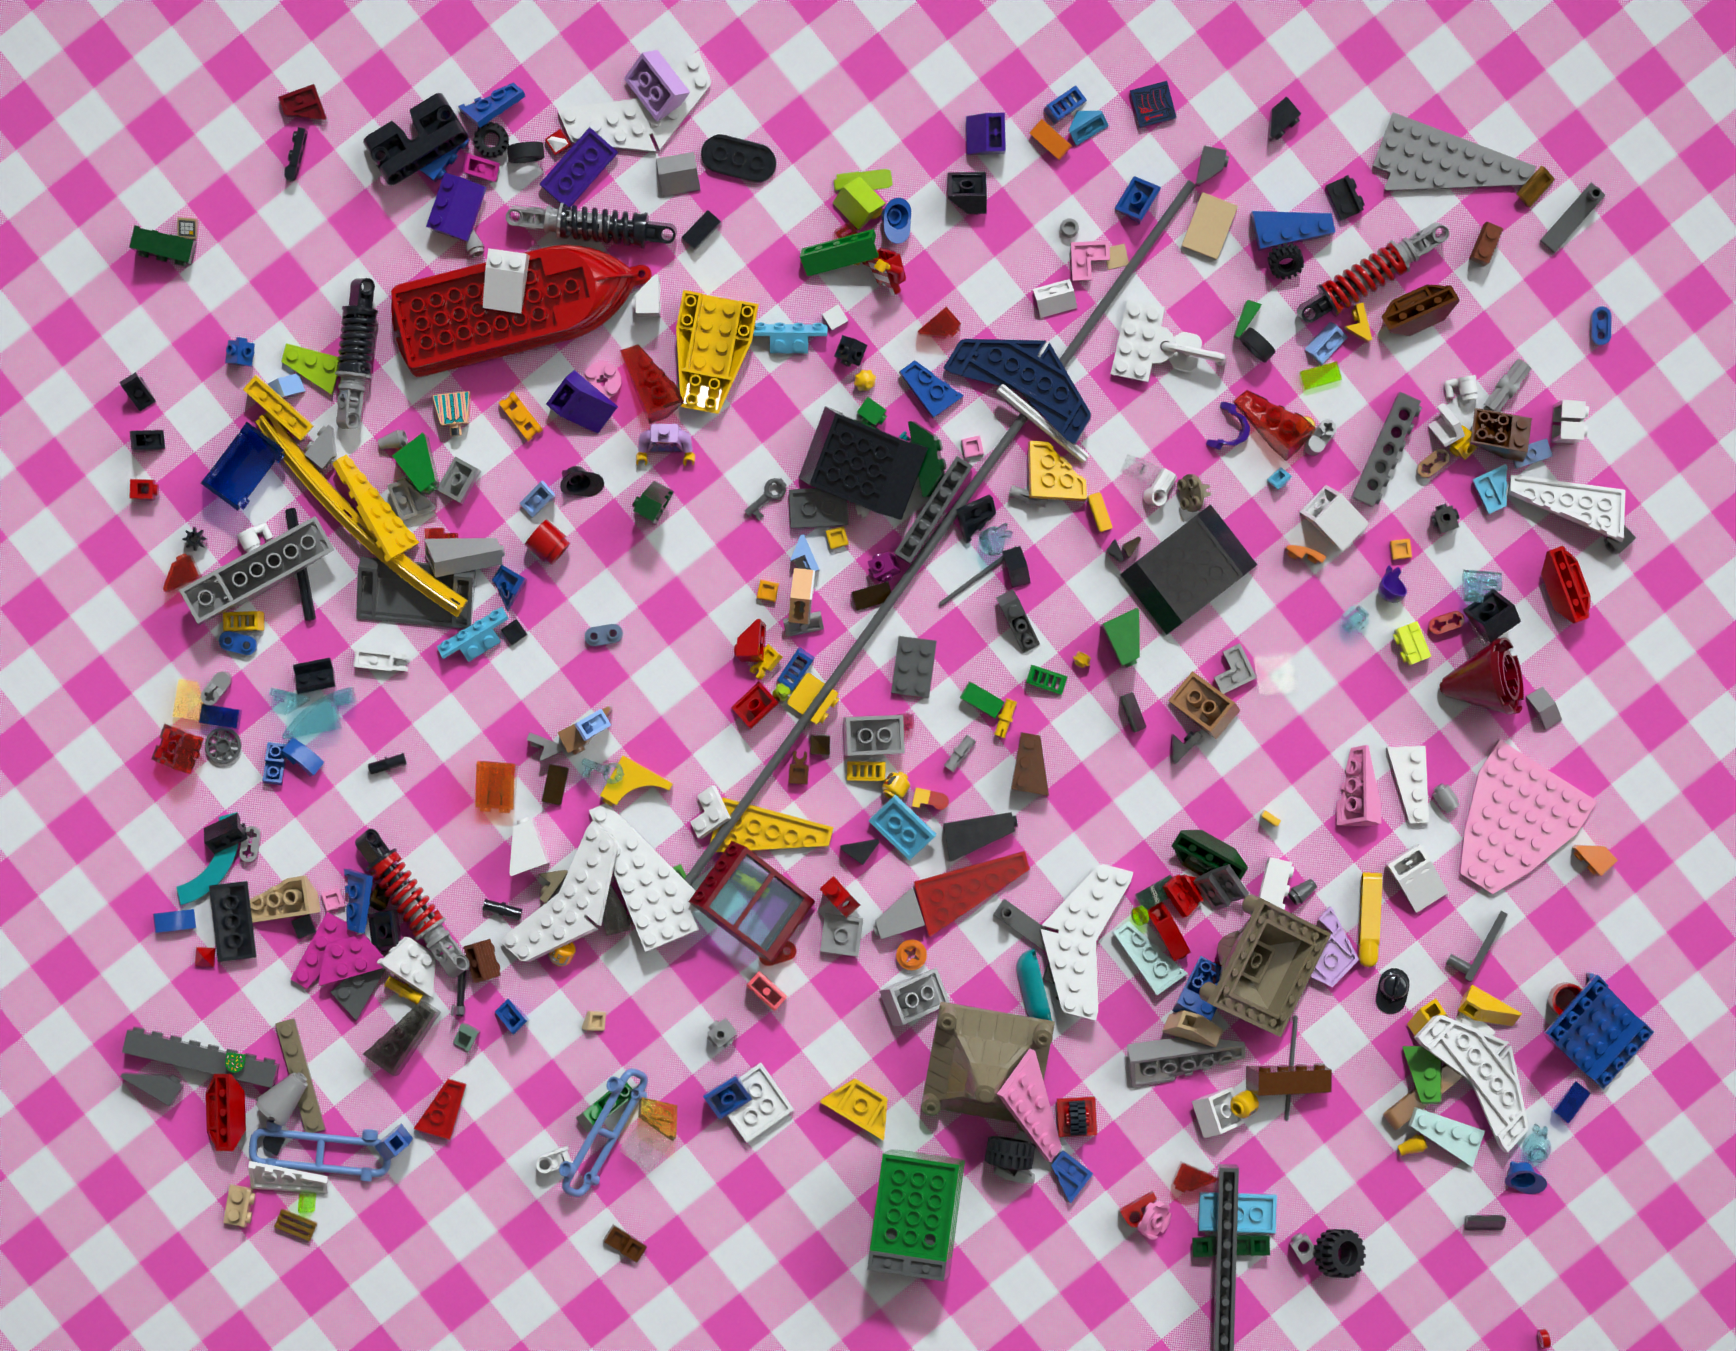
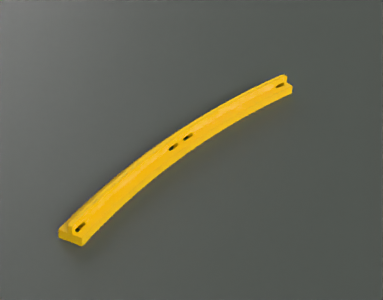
(336, 504)

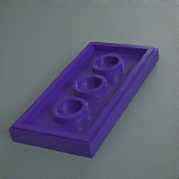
(578, 168)

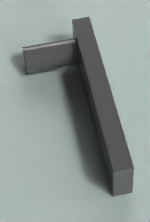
(1572, 217)
(1020, 922)
(1471, 970)

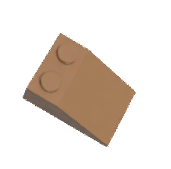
(1204, 705)
(573, 740)

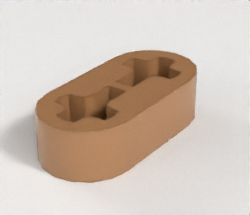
(1430, 459)

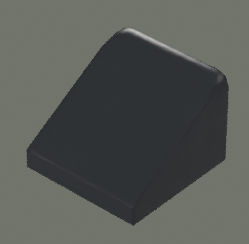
(1114, 551)

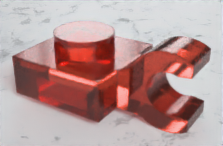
(438, 533)

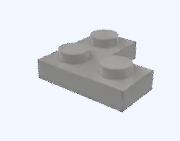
(1239, 672)

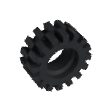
(491, 151)
(1290, 268)

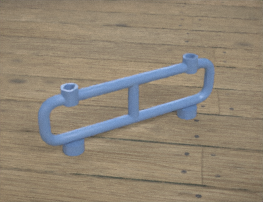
(615, 1086)
(369, 1138)

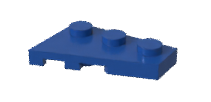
(488, 108)

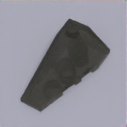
(615, 914)

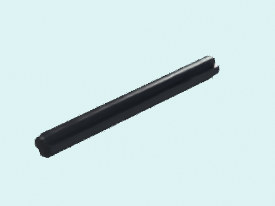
(303, 579)

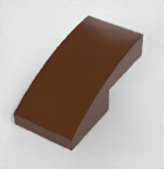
(625, 1243)

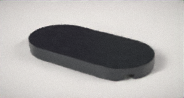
(738, 158)

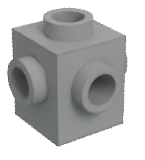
(724, 1026)

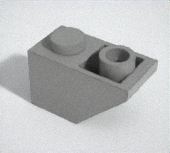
(324, 447)

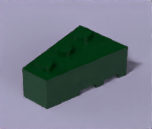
(162, 246)
(652, 502)

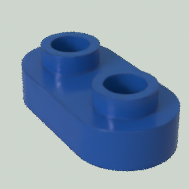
(1602, 326)
(237, 643)

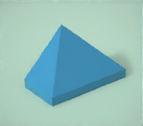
(1086, 125)

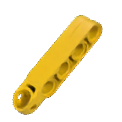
(1370, 918)

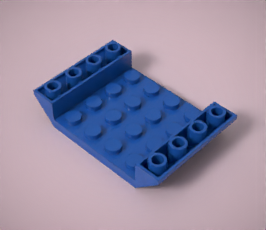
(1598, 1032)

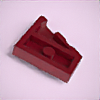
(303, 103)

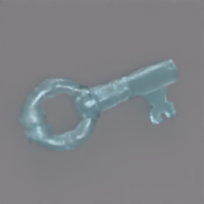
(605, 770)

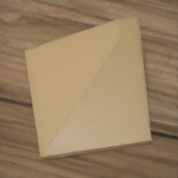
(594, 1021)

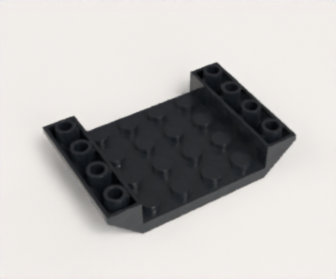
(862, 464)
(1188, 569)

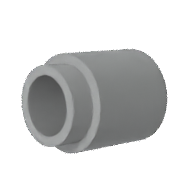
(1445, 797)

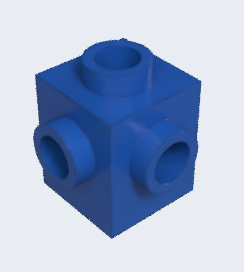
(240, 352)

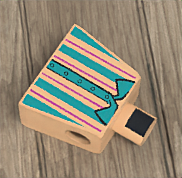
(453, 410)

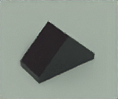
(147, 440)
(1016, 566)
(860, 850)

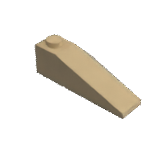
(287, 899)

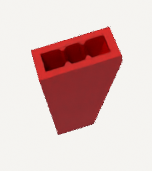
(1168, 931)

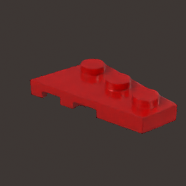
(443, 1111)

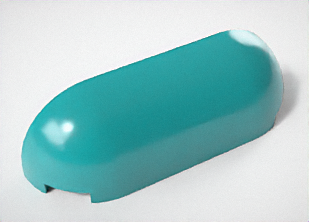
(1032, 986)

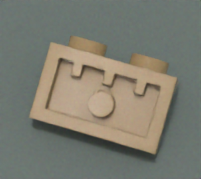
(238, 1205)

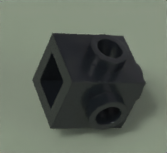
(850, 351)
(1438, 521)

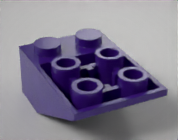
(581, 403)

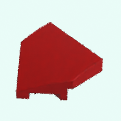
(1183, 893)

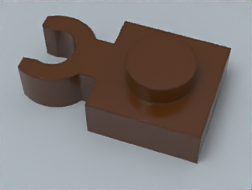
(798, 772)

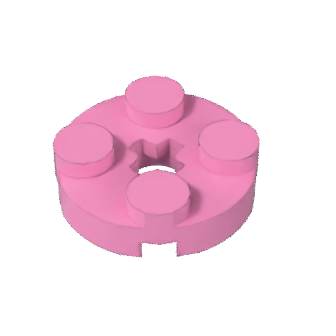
(608, 371)
(1155, 1219)

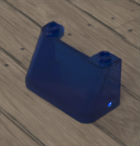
(243, 466)

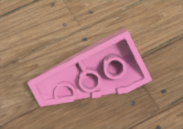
(1360, 795)

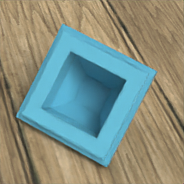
(1279, 478)

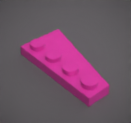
(330, 930)

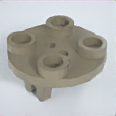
(1192, 492)

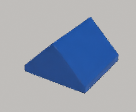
(1137, 199)
(727, 1097)

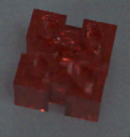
(177, 749)

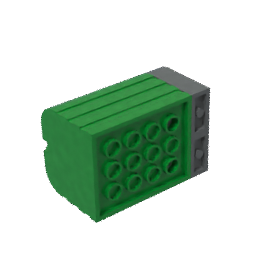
(916, 1214)

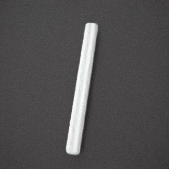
(1041, 422)

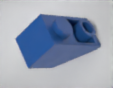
(394, 1143)

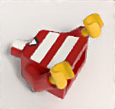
(887, 270)

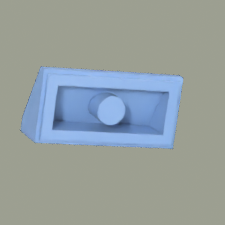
(1326, 343)

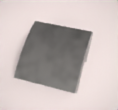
(1221, 887)

